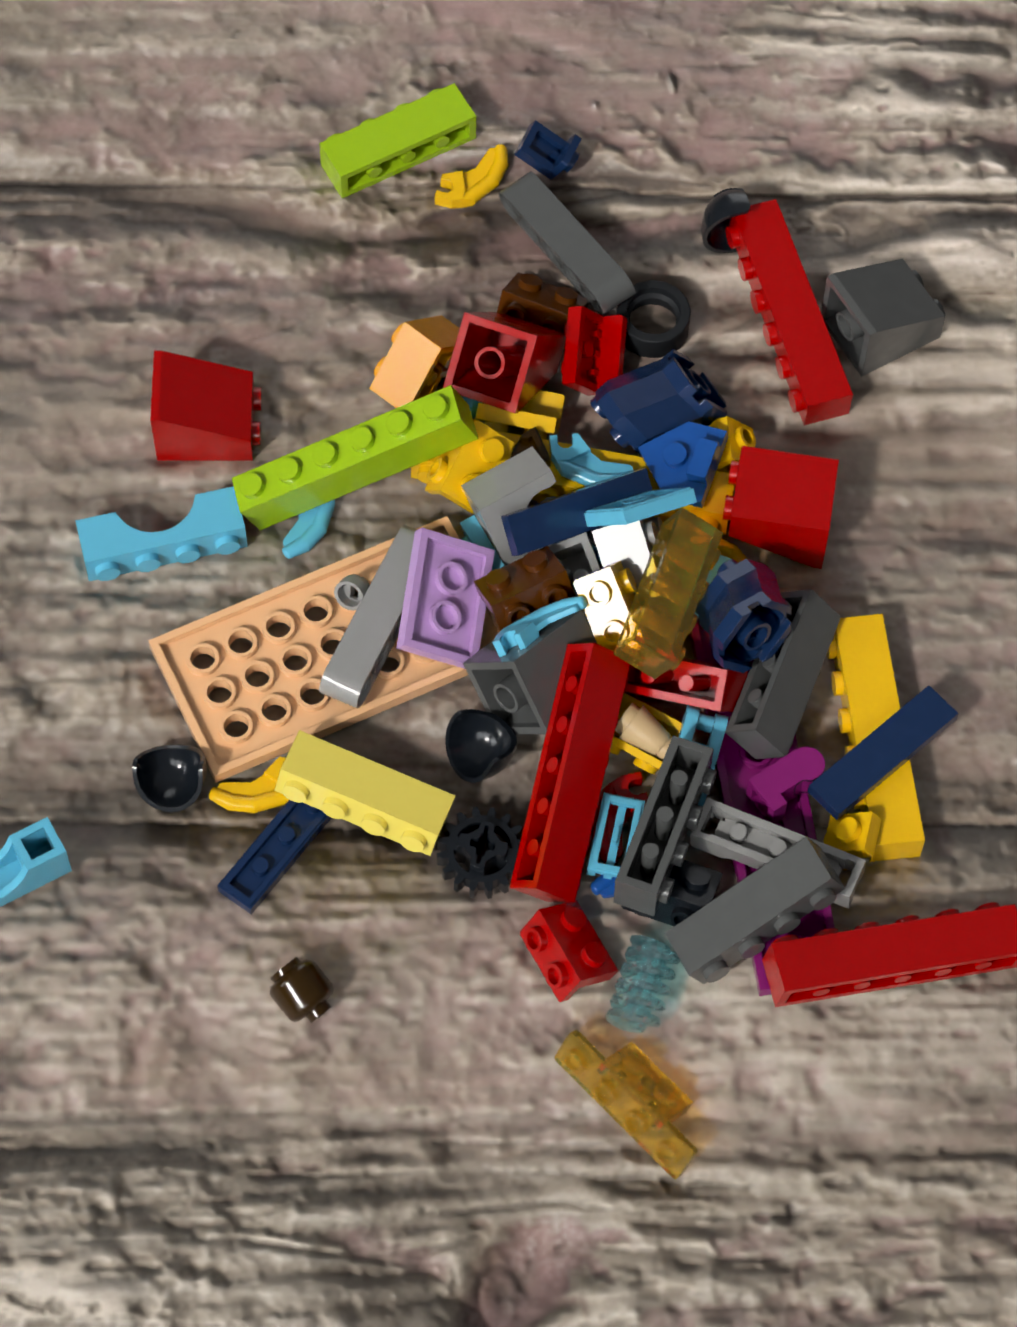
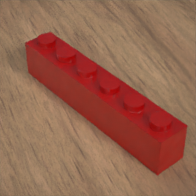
(789, 313)
(570, 773)
(891, 954)

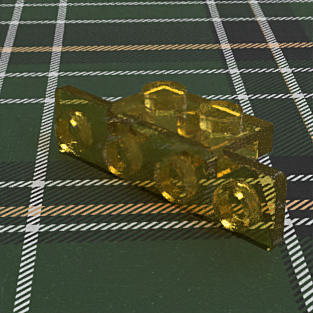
(634, 1096)

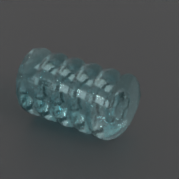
(641, 985)

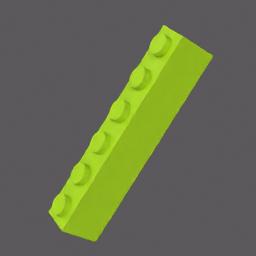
(355, 458)

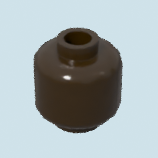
(301, 990)

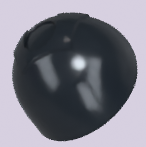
(717, 216)
(479, 744)
(170, 776)

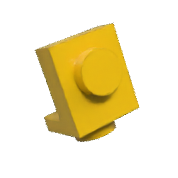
(854, 833)

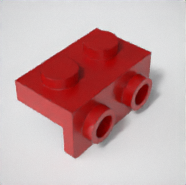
(592, 349)
(567, 949)

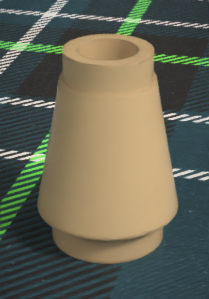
(643, 731)

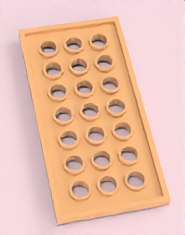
(247, 703)

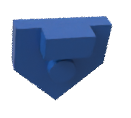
(686, 458)

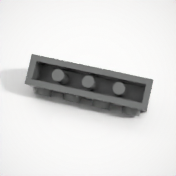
(781, 686)
(663, 826)
(755, 911)

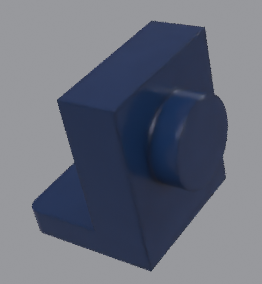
(547, 151)

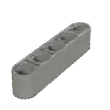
(372, 628)

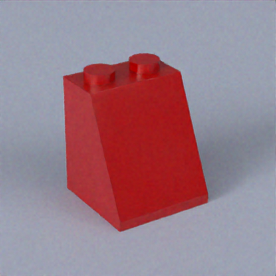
(503, 359)
(203, 410)
(782, 502)

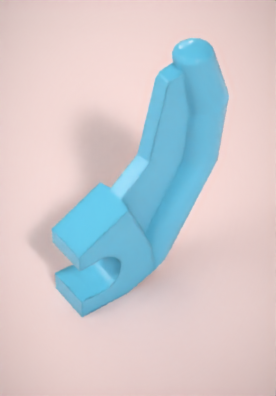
(581, 465)
(308, 530)
(526, 629)

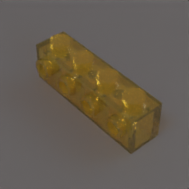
(669, 594)

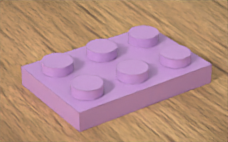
(441, 604)

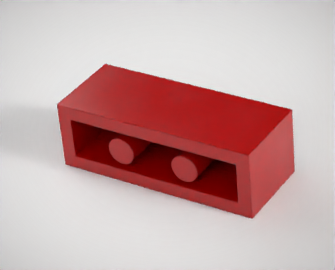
(691, 684)

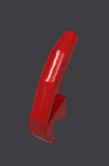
(617, 787)

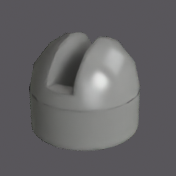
(346, 589)

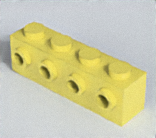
(364, 793)

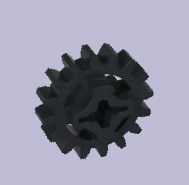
(468, 846)

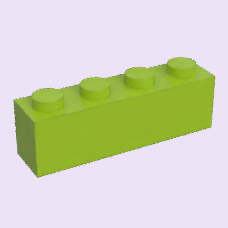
(397, 140)

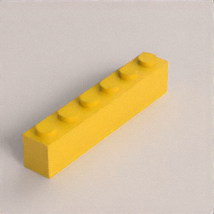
(868, 699)

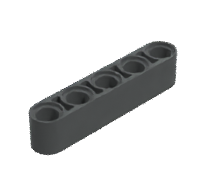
(567, 243)

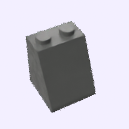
(880, 313)
(525, 681)

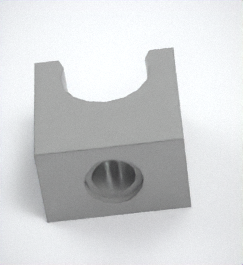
(504, 491)

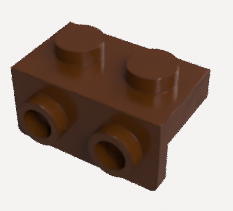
(538, 302)
(524, 586)

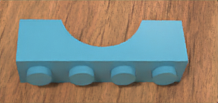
(117, 549)
(31, 860)

